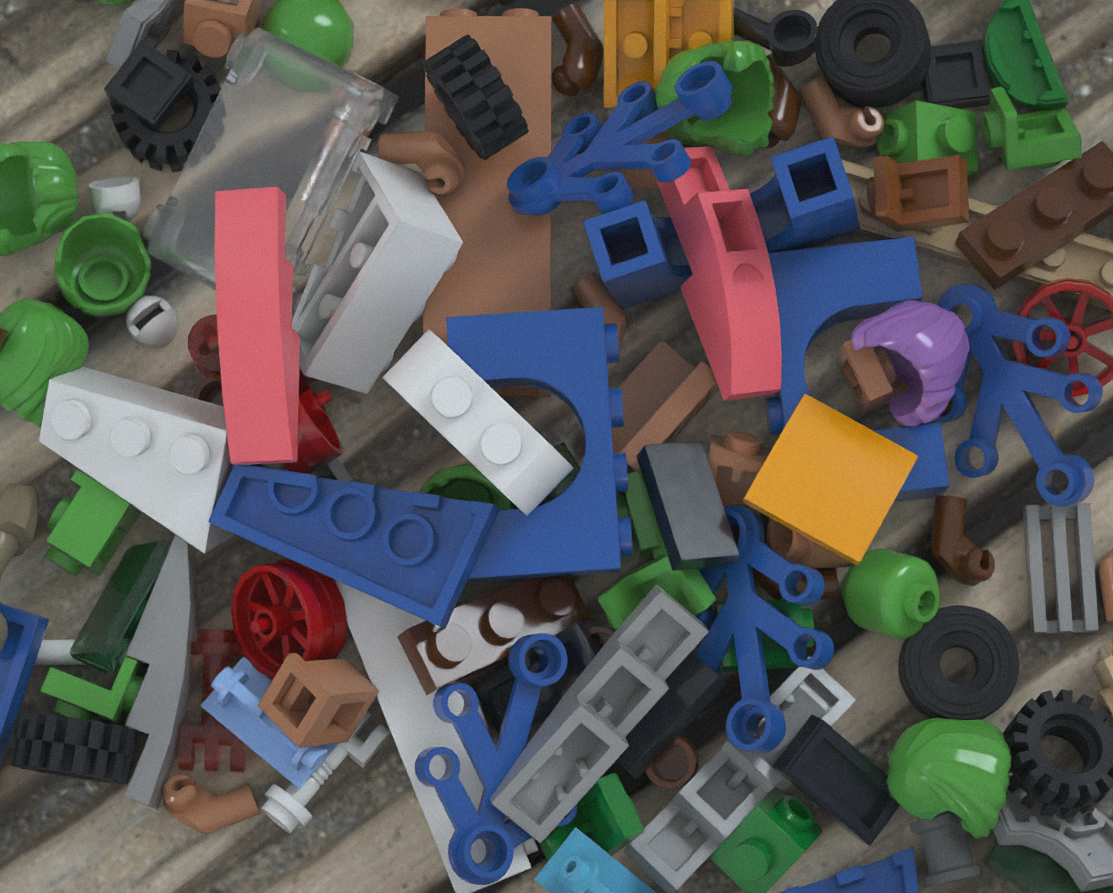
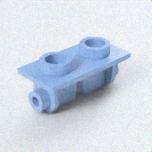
(236, 708)

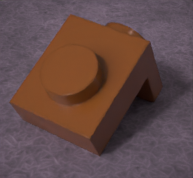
(919, 192)

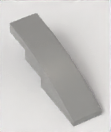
(165, 648)
(597, 714)
(730, 785)

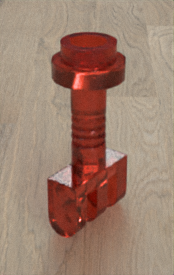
(216, 647)

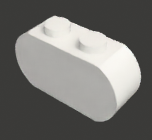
(478, 422)

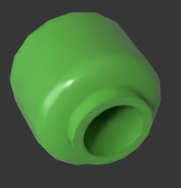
(891, 593)

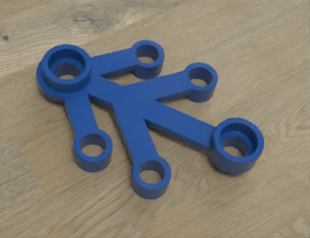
(546, 181)
(1006, 386)
(743, 620)
(490, 761)

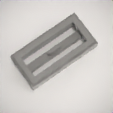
(1085, 569)

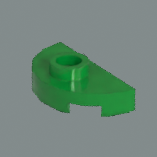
(1021, 59)

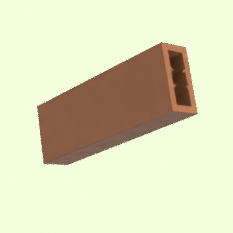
(503, 253)

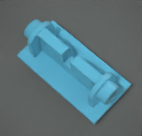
(587, 868)

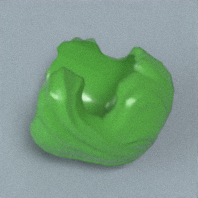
(747, 120)
(35, 194)
(38, 347)
(951, 768)

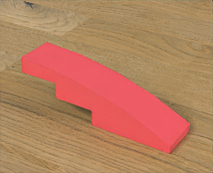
(255, 326)

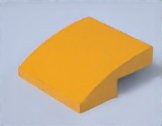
(649, 33)
(830, 479)

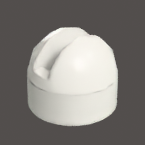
(116, 195)
(158, 330)

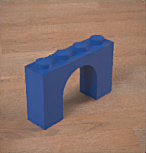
(796, 209)
(842, 285)
(569, 358)

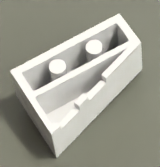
(377, 276)
(145, 446)

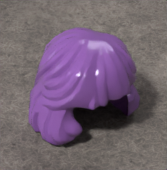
(926, 352)

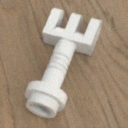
(288, 805)

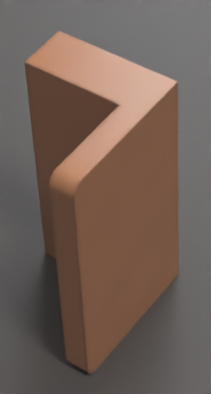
(660, 401)

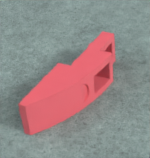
(731, 280)

